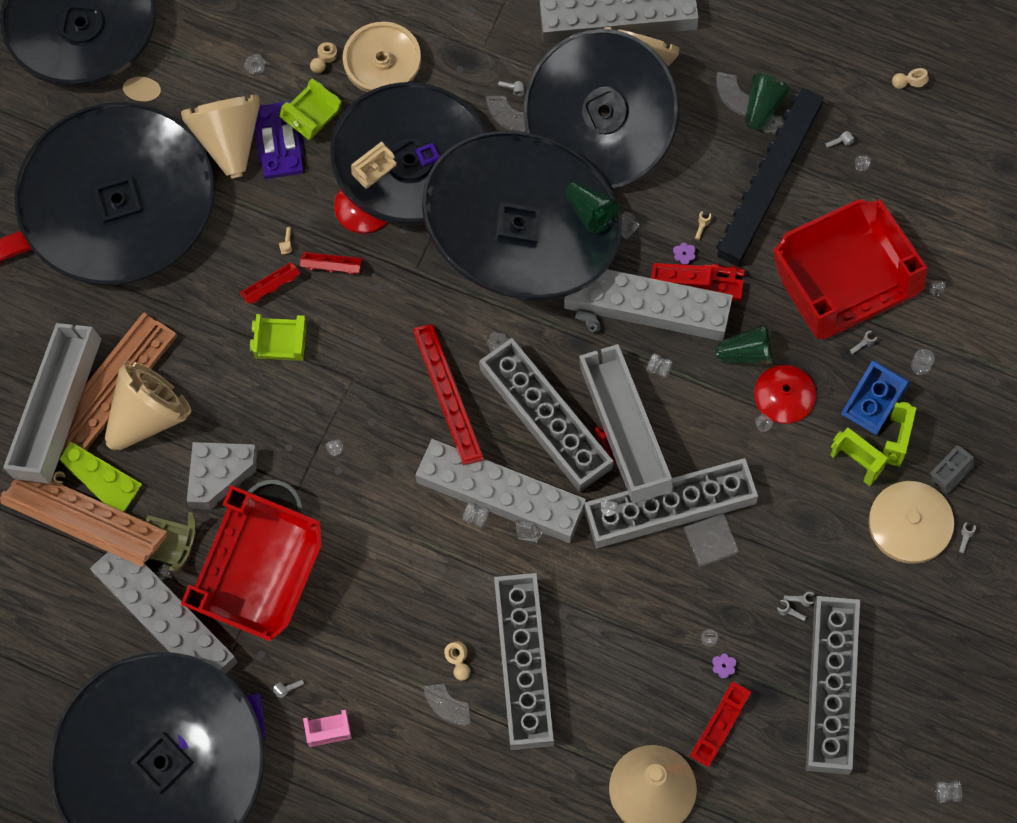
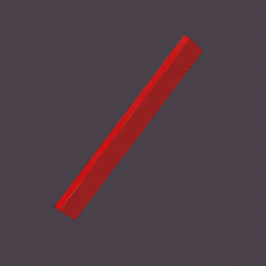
(448, 395)

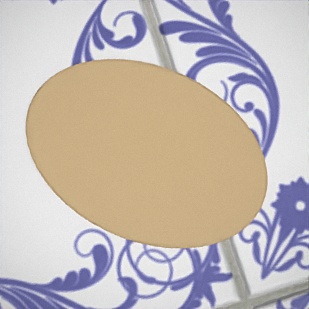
(141, 89)

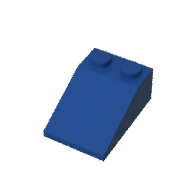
(875, 397)

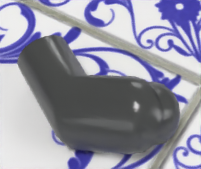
(590, 319)

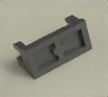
(952, 469)

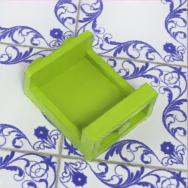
(311, 109)
(279, 338)
(903, 414)
(861, 452)

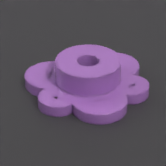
(684, 249)
(724, 660)

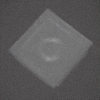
(711, 540)

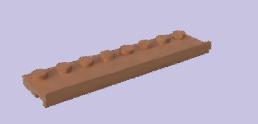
(141, 344)
(85, 519)

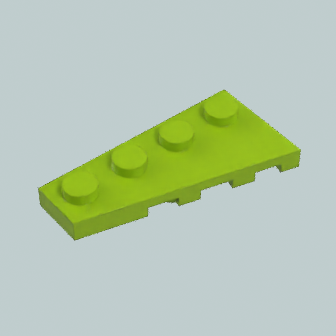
(100, 478)

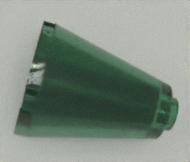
(764, 99)
(591, 207)
(747, 347)

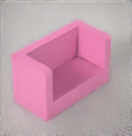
(327, 729)

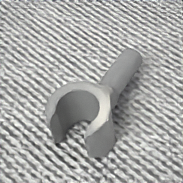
(517, 86)
(846, 138)
(865, 342)
(966, 535)
(802, 599)
(788, 610)
(281, 691)

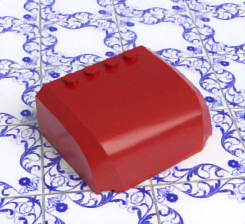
(848, 267)
(256, 565)

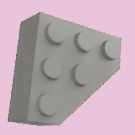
(215, 469)

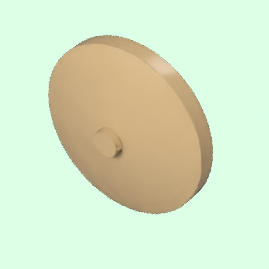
(381, 56)
(911, 522)

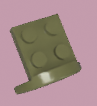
(178, 544)

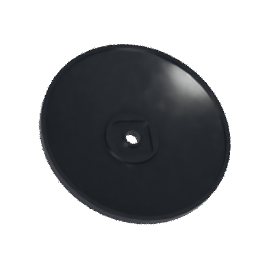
(55, 50)
(612, 71)
(404, 120)

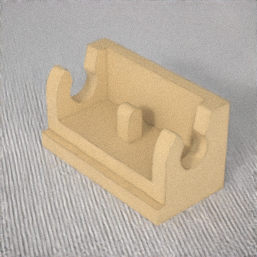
(373, 165)

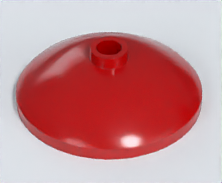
(353, 218)
(781, 405)

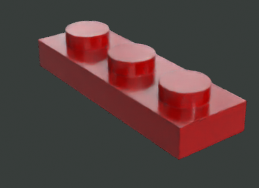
(331, 263)
(683, 274)
(269, 283)

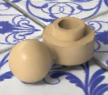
(318, 64)
(916, 78)
(461, 670)

